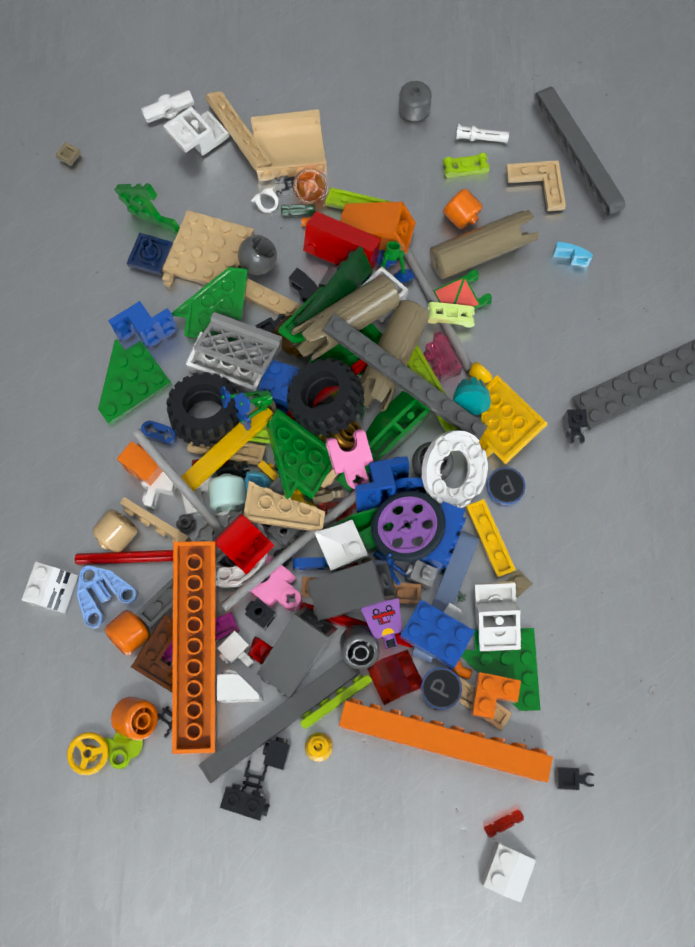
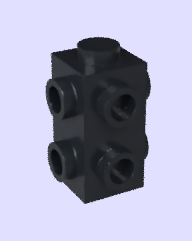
(245, 803)

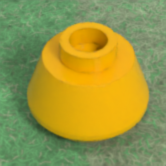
(480, 372)
(321, 753)

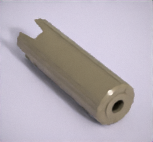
(481, 244)
(356, 309)
(399, 341)

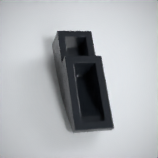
(303, 284)

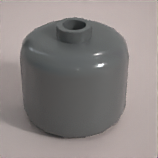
(415, 101)
(359, 647)

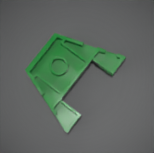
(138, 203)

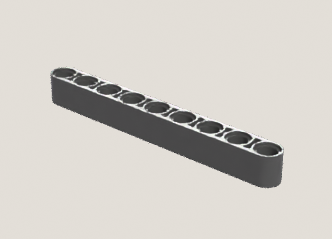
(579, 151)
(277, 720)

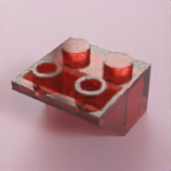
(395, 676)

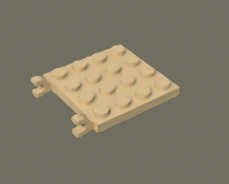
(204, 249)

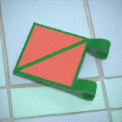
(461, 292)

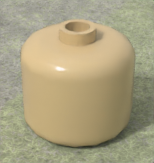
(114, 531)

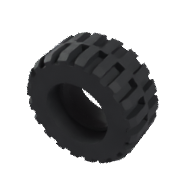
(311, 382)
(194, 390)

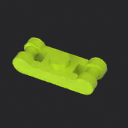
(466, 165)

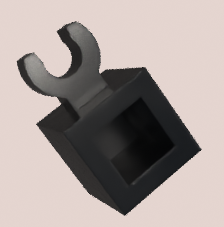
(575, 424)

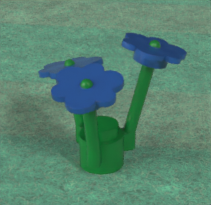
(388, 258)
(260, 400)

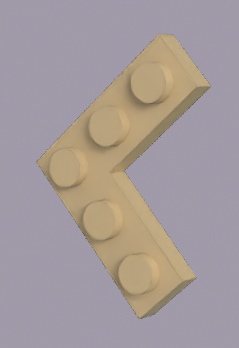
(545, 171)

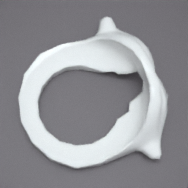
(269, 191)

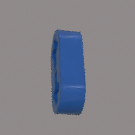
(157, 436)
(310, 564)

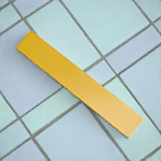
(224, 450)

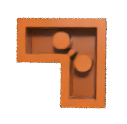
(139, 463)
(490, 689)

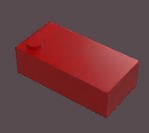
(335, 240)

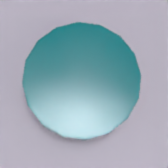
(472, 396)

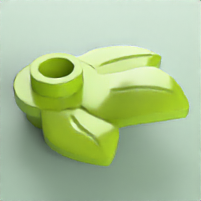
(122, 745)

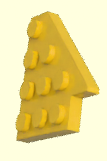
(508, 421)

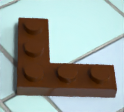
(148, 659)

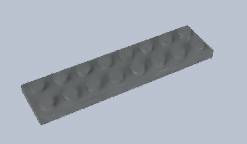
(638, 386)

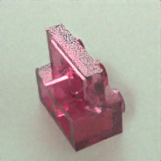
(449, 364)

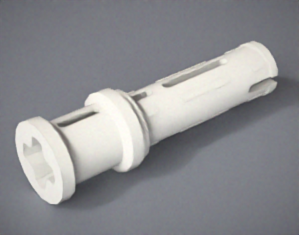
(481, 134)

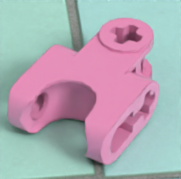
(351, 461)
(278, 589)

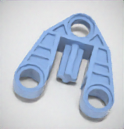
(88, 603)

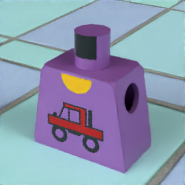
(384, 621)

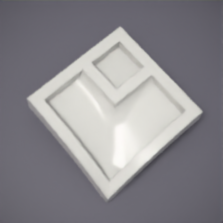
(341, 545)

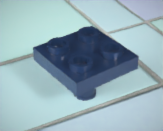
(149, 254)

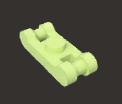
(451, 314)

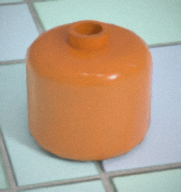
(463, 209)
(127, 632)
(134, 718)

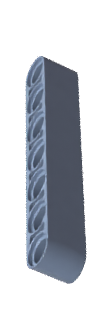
(452, 579)

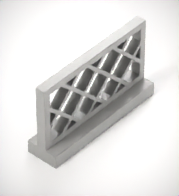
(245, 334)

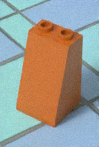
(382, 219)

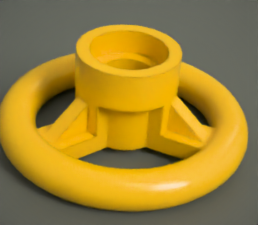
(95, 751)

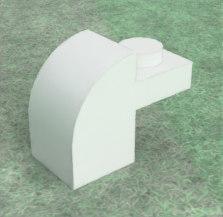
(161, 485)

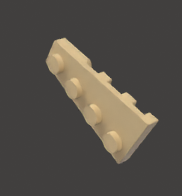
(274, 509)

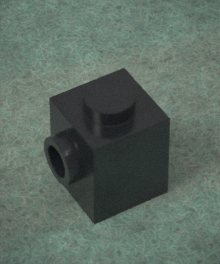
(260, 613)
(276, 753)

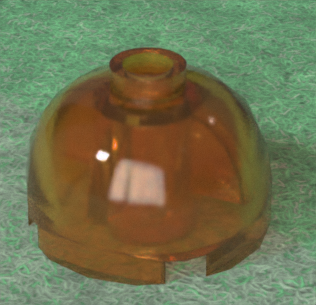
(310, 186)

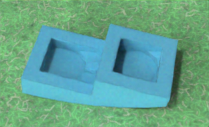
(577, 254)

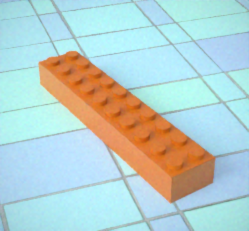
(194, 648)
(448, 742)

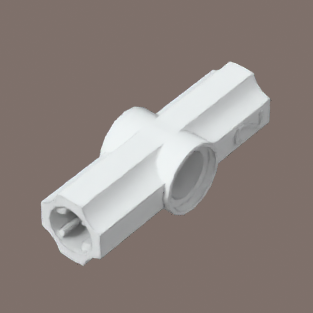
(167, 106)

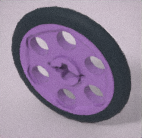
(431, 537)

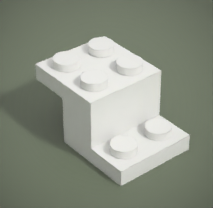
(196, 131)
(497, 616)

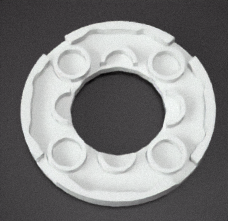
(477, 468)
(228, 576)

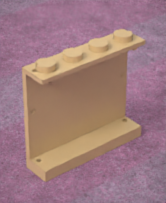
(290, 142)

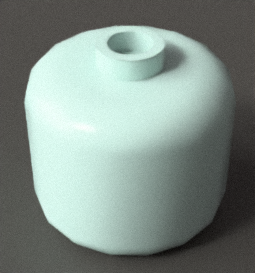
(227, 493)

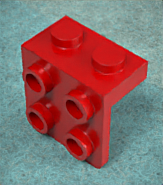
(243, 543)

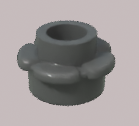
(190, 523)

